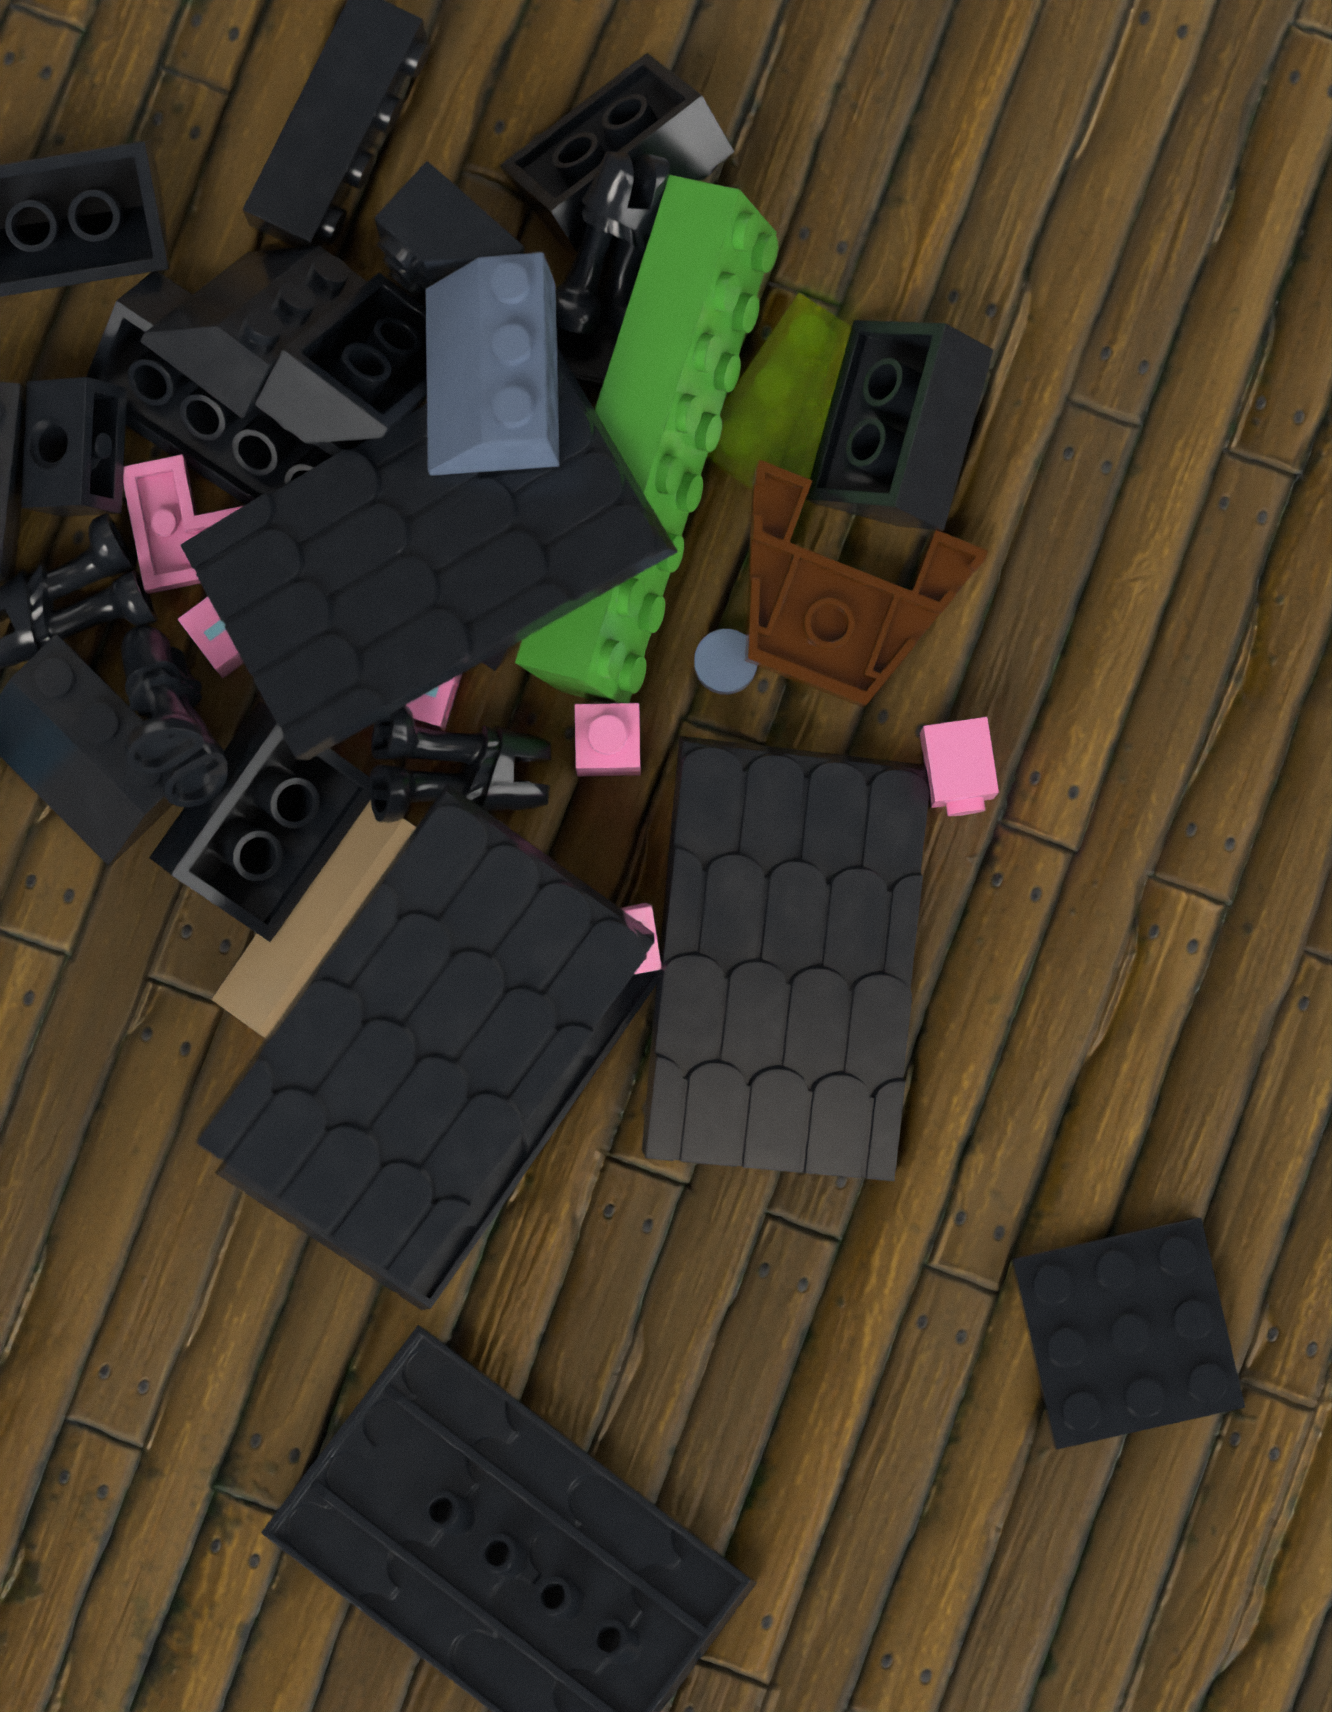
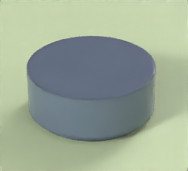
(722, 662)

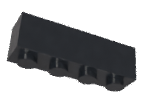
(336, 123)

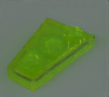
(783, 395)

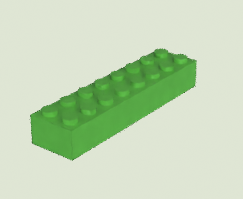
(664, 415)

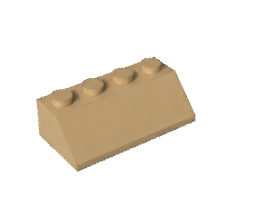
(275, 971)

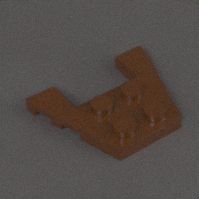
(826, 618)

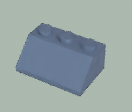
(492, 367)

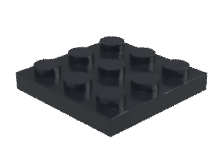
(1127, 1333)

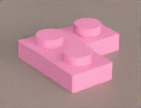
(163, 519)

